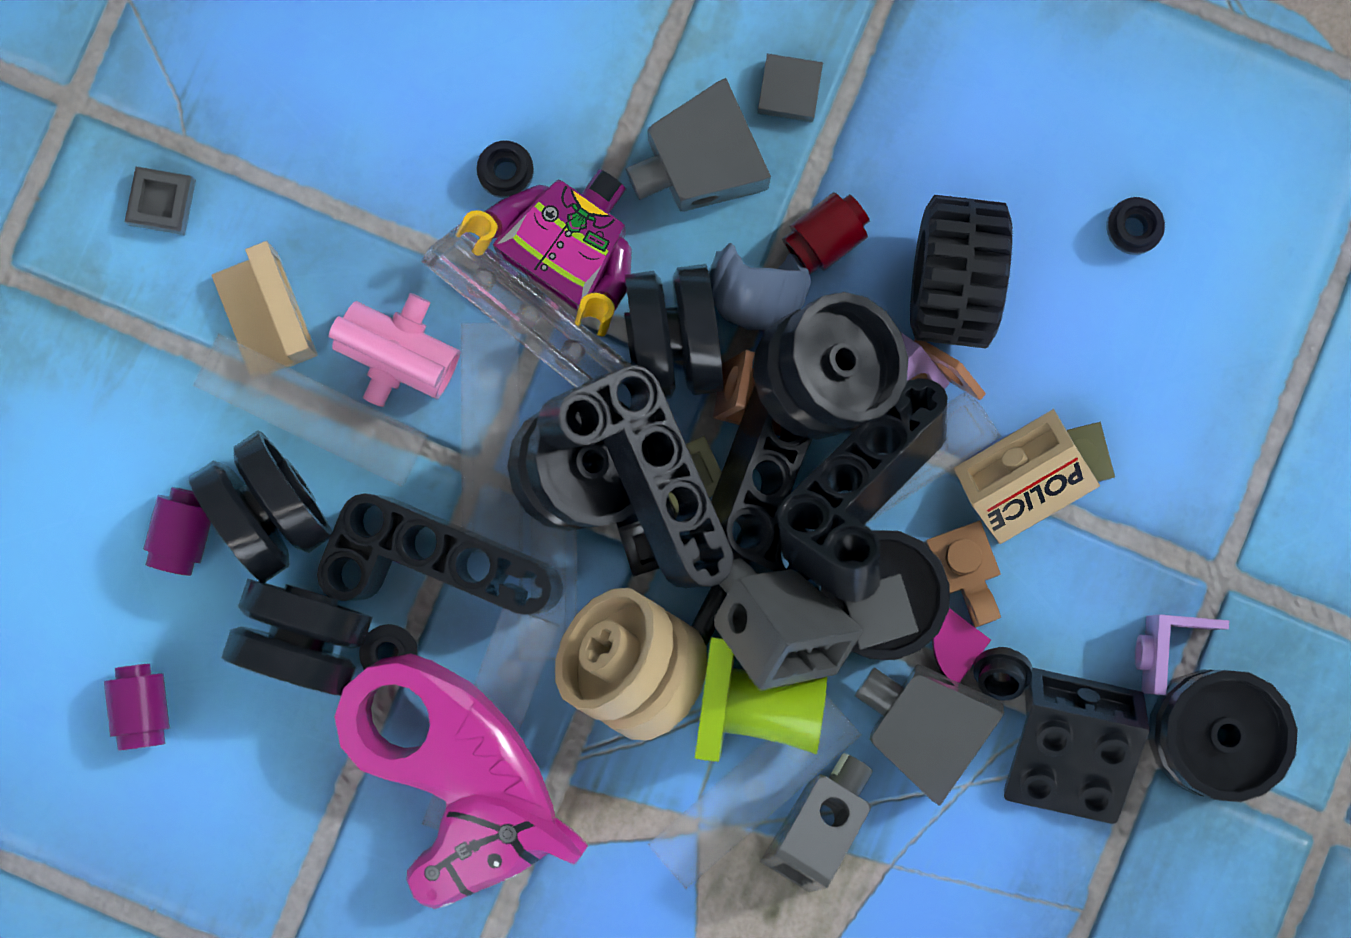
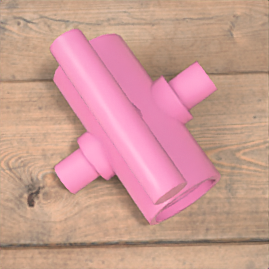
(395, 349)

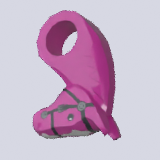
(474, 760)

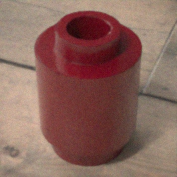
(827, 232)

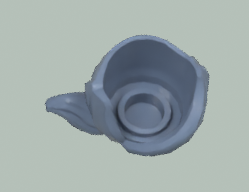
(756, 295)

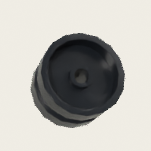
(675, 332)
(830, 366)
(568, 486)
(253, 512)
(925, 587)
(297, 637)
(1257, 742)

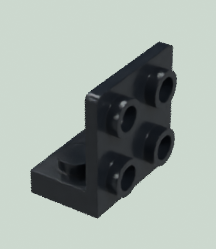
(1077, 746)

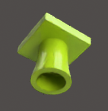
(737, 706)

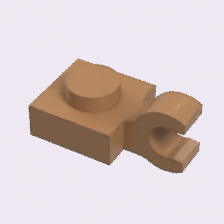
(968, 565)

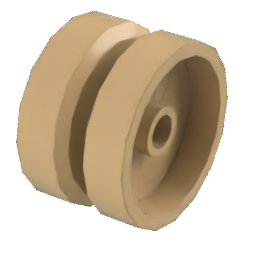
(631, 664)

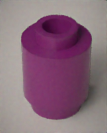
(176, 533)
(137, 707)

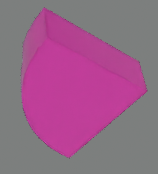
(957, 646)

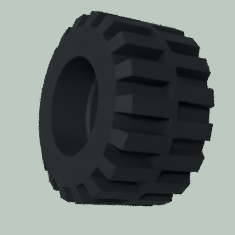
(961, 271)

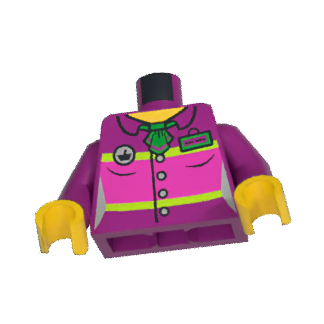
(562, 242)

